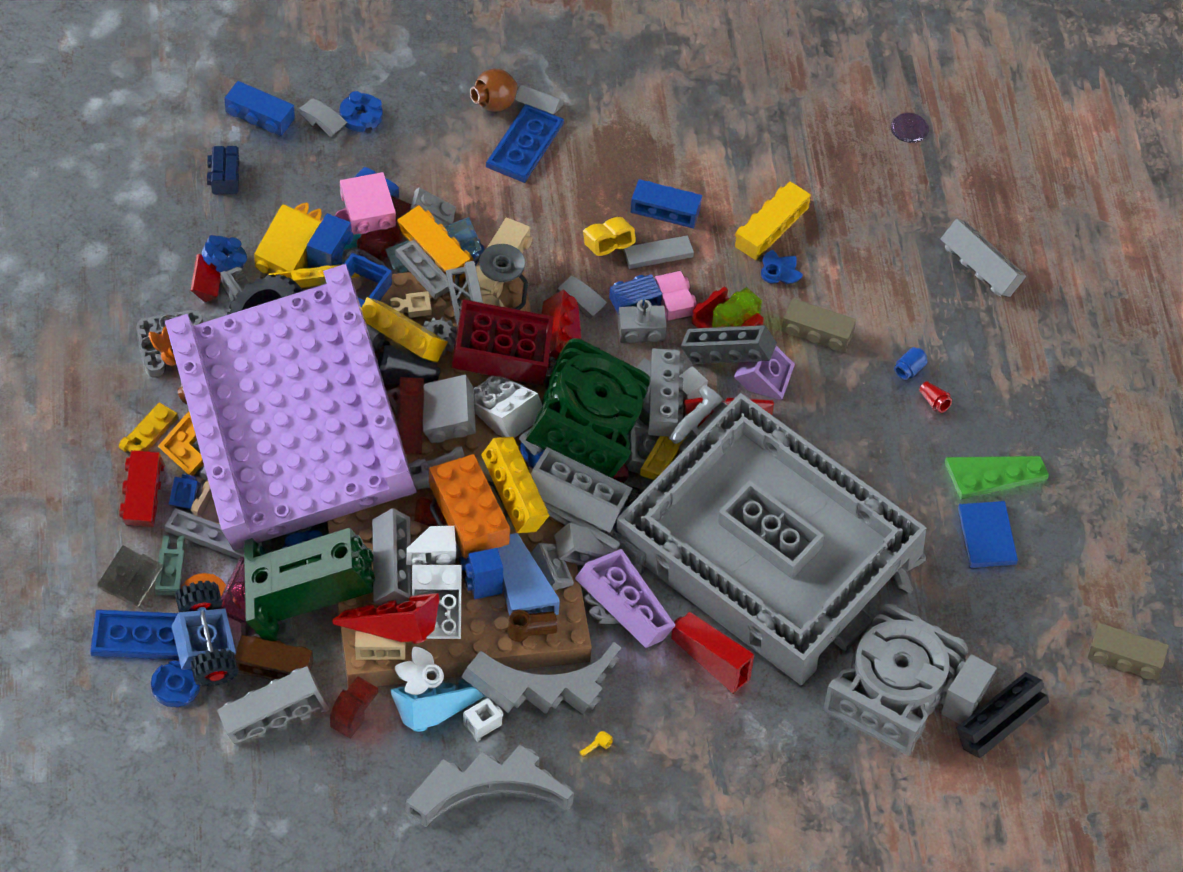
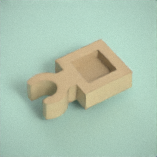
(415, 304)

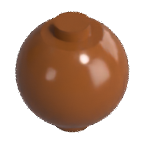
(494, 90)

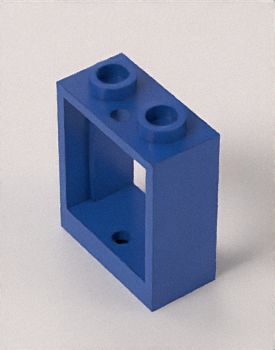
(372, 271)

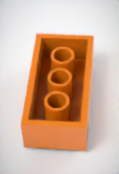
(469, 505)

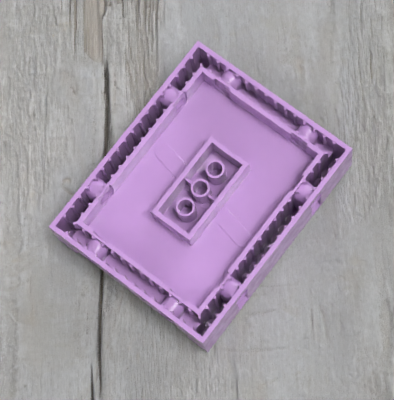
(290, 412)

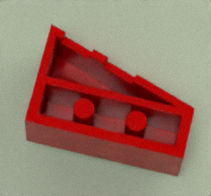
(141, 488)

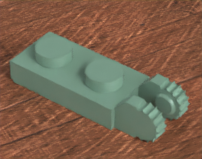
(171, 575)

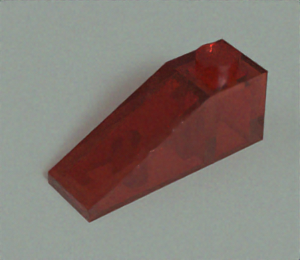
(410, 413)

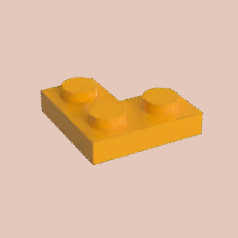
(180, 447)

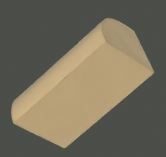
(377, 648)

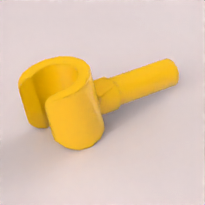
(602, 739)

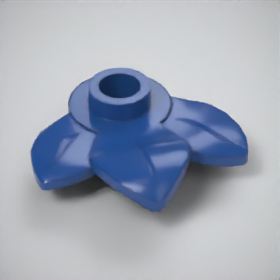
(779, 269)

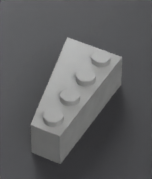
(273, 705)

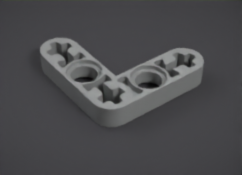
(156, 325)

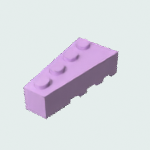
(626, 597)

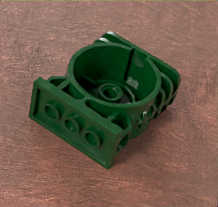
(581, 405)

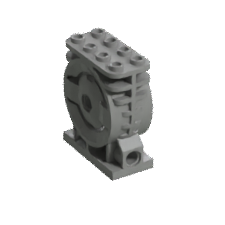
(895, 699)

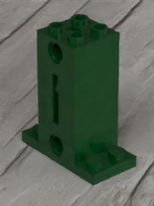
(304, 578)

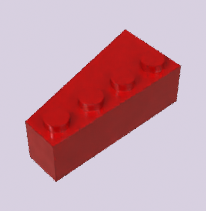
(565, 321)

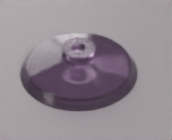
(909, 127)

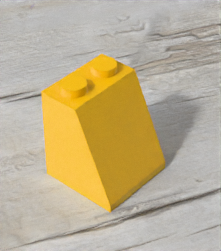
(285, 242)

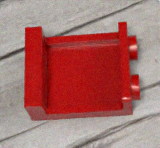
(704, 311)

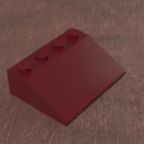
(502, 342)

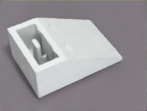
(506, 406)
(447, 583)

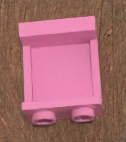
(368, 203)

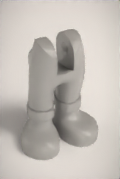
(689, 423)

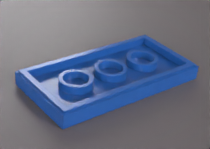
(524, 143)
(134, 635)

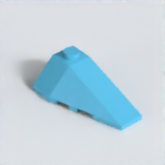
(434, 704)

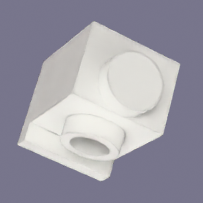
(474, 718)

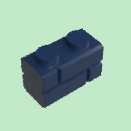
(224, 170)

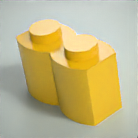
(607, 237)

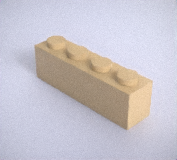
(509, 233)

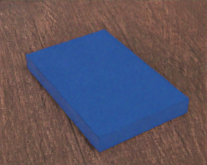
(987, 534)

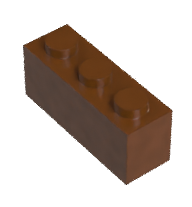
(269, 658)

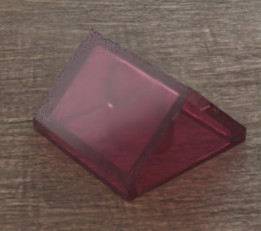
(234, 594)

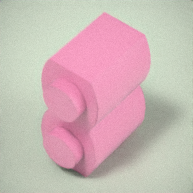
(676, 295)

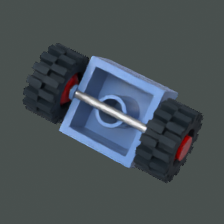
(204, 634)

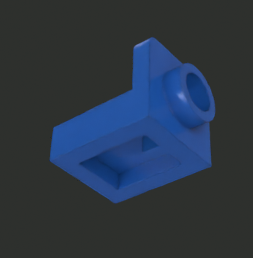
(184, 491)

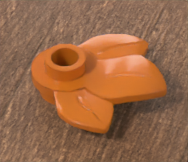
(162, 343)

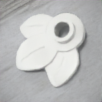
(416, 672)

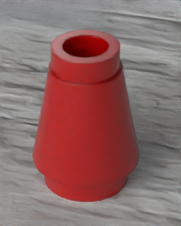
(936, 397)

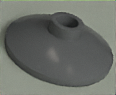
(502, 255)

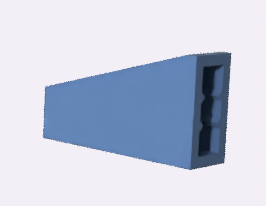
(523, 580)

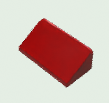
(205, 280)

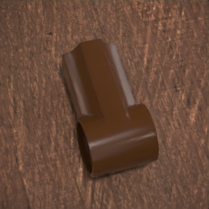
(531, 624)

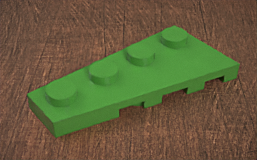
(991, 474)

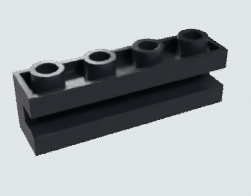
(1002, 715)

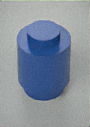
(911, 363)

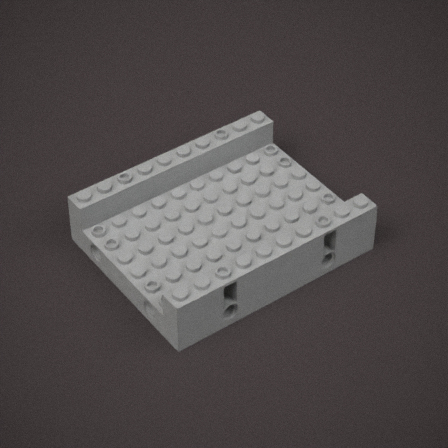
(770, 536)

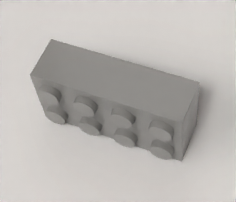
(579, 489)

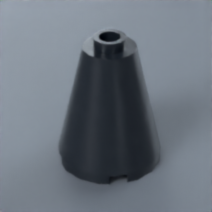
(401, 362)

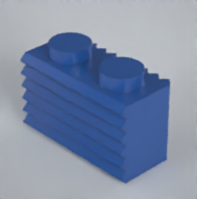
(630, 292)

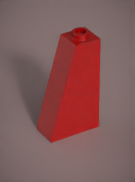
(714, 651)

